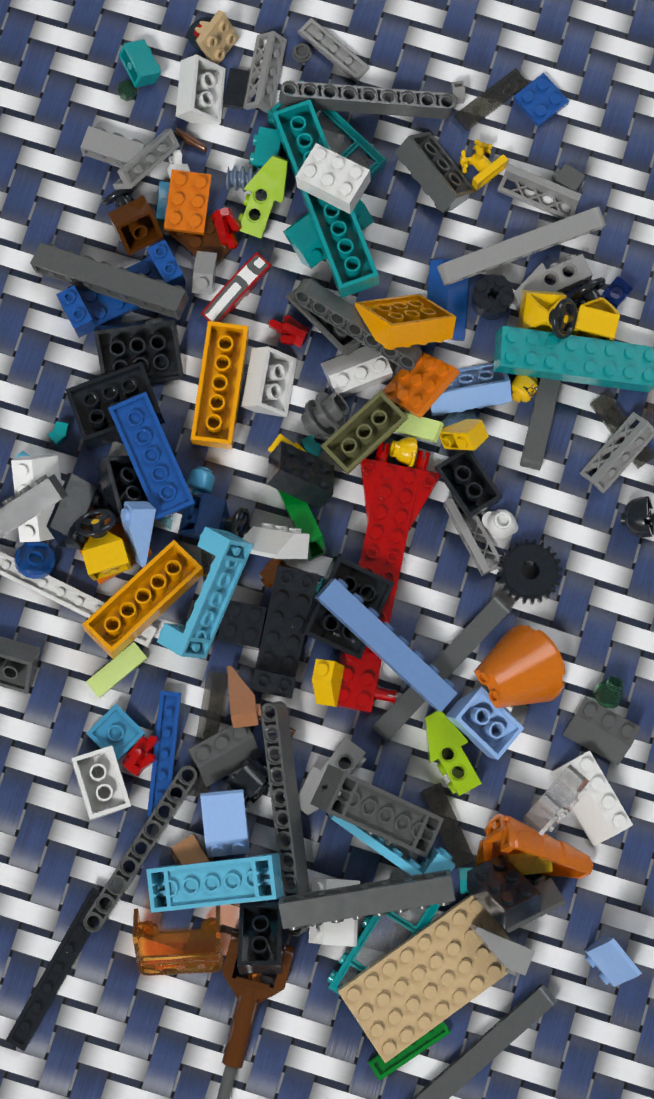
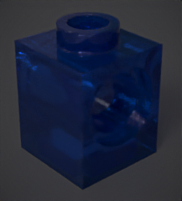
(620, 287)

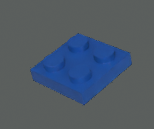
(541, 100)

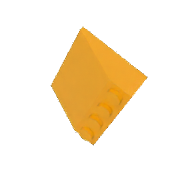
(406, 321)

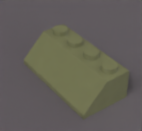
(364, 432)

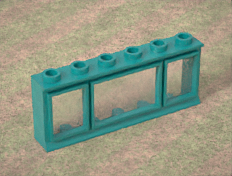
(343, 139)
(377, 939)

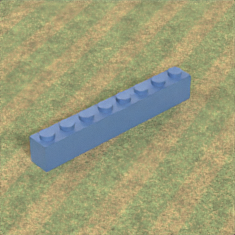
(386, 645)

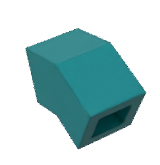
(59, 433)
(311, 446)
(463, 879)

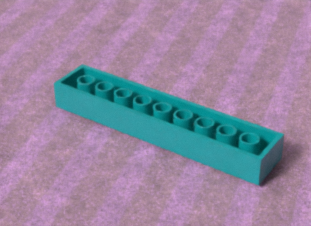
(336, 229)

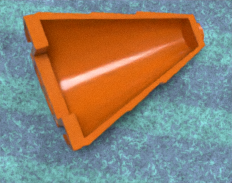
(511, 836)

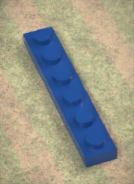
(165, 749)

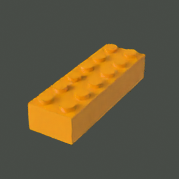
(220, 385)
(143, 599)

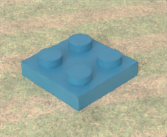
(116, 730)

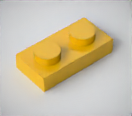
(529, 863)

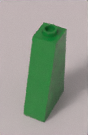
(302, 518)

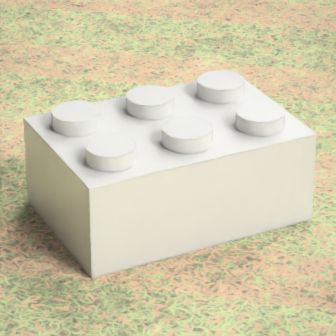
(333, 178)

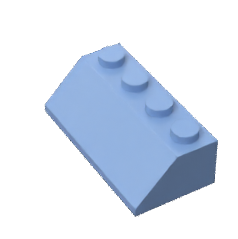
(472, 389)

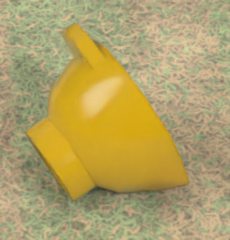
(404, 450)

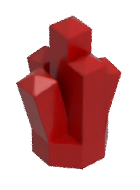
(226, 227)
(291, 331)
(141, 755)

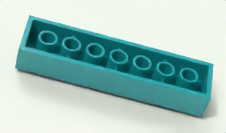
(574, 359)

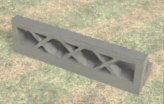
(268, 70)
(146, 160)
(540, 185)
(621, 454)
(469, 540)

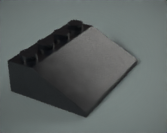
(145, 340)
(94, 397)
(325, 627)

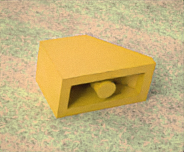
(327, 682)

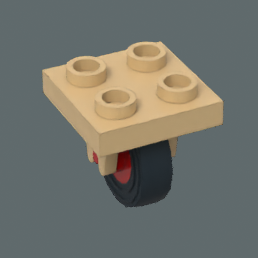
(213, 36)

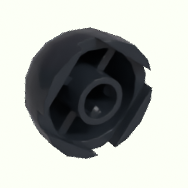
(639, 517)

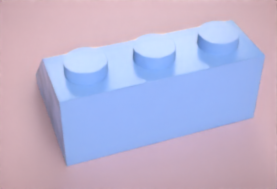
(483, 724)

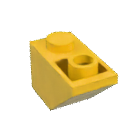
(464, 435)

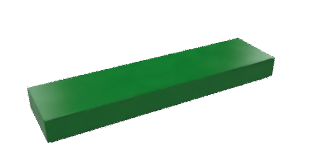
(383, 1069)

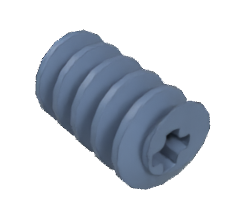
(240, 178)

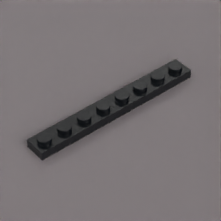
(54, 974)

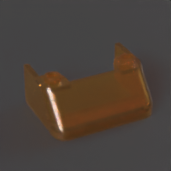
(178, 950)

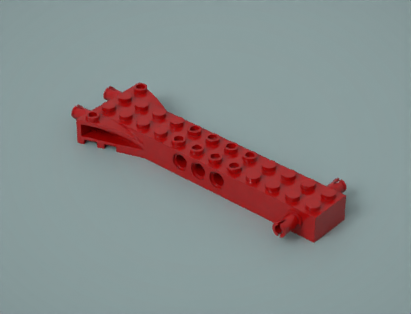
(392, 504)

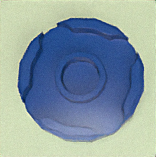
(35, 560)

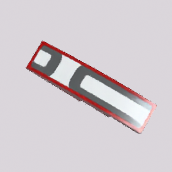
(237, 288)

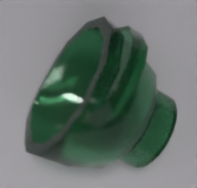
(609, 692)

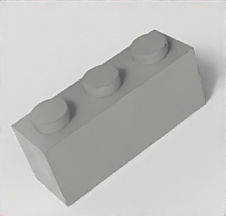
(109, 147)

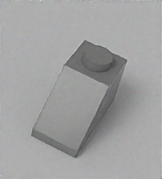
(204, 273)

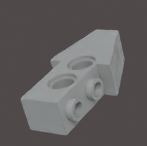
(536, 281)
(346, 749)

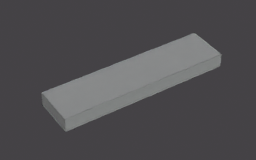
(333, 50)

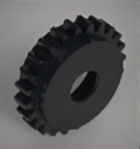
(529, 588)

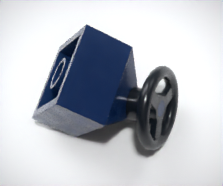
(212, 513)

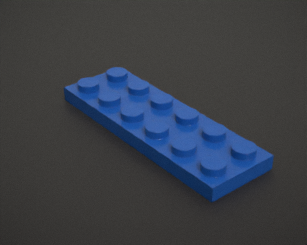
(151, 456)

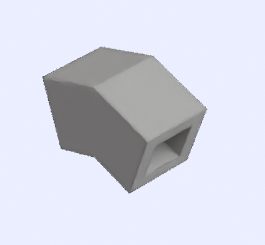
(458, 91)

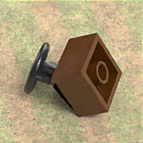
(133, 220)

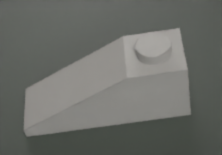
(507, 952)

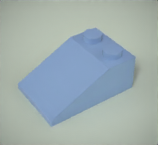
(225, 823)
(611, 961)

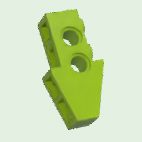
(271, 179)
(443, 734)

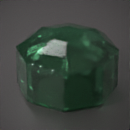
(126, 90)

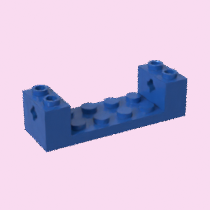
(92, 309)

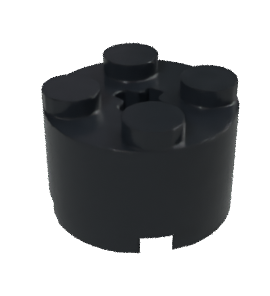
(486, 306)
(252, 779)

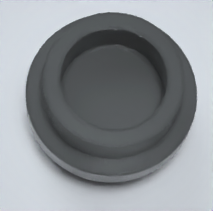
(301, 53)

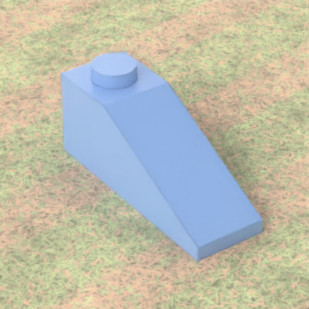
(138, 525)

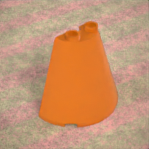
(522, 669)

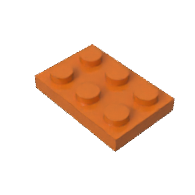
(187, 202)

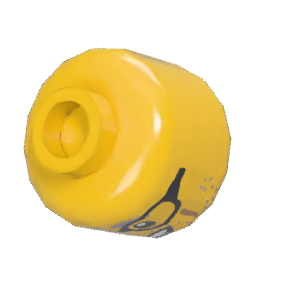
(523, 388)

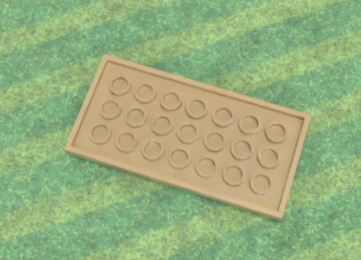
(424, 979)

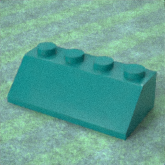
(305, 240)

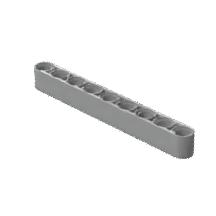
(521, 246)

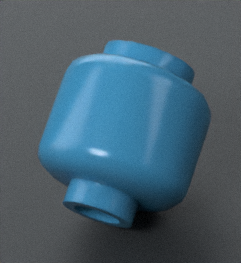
(200, 480)

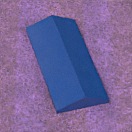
(449, 297)

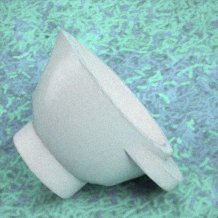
(500, 523)

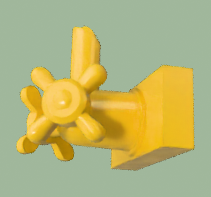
(486, 169)

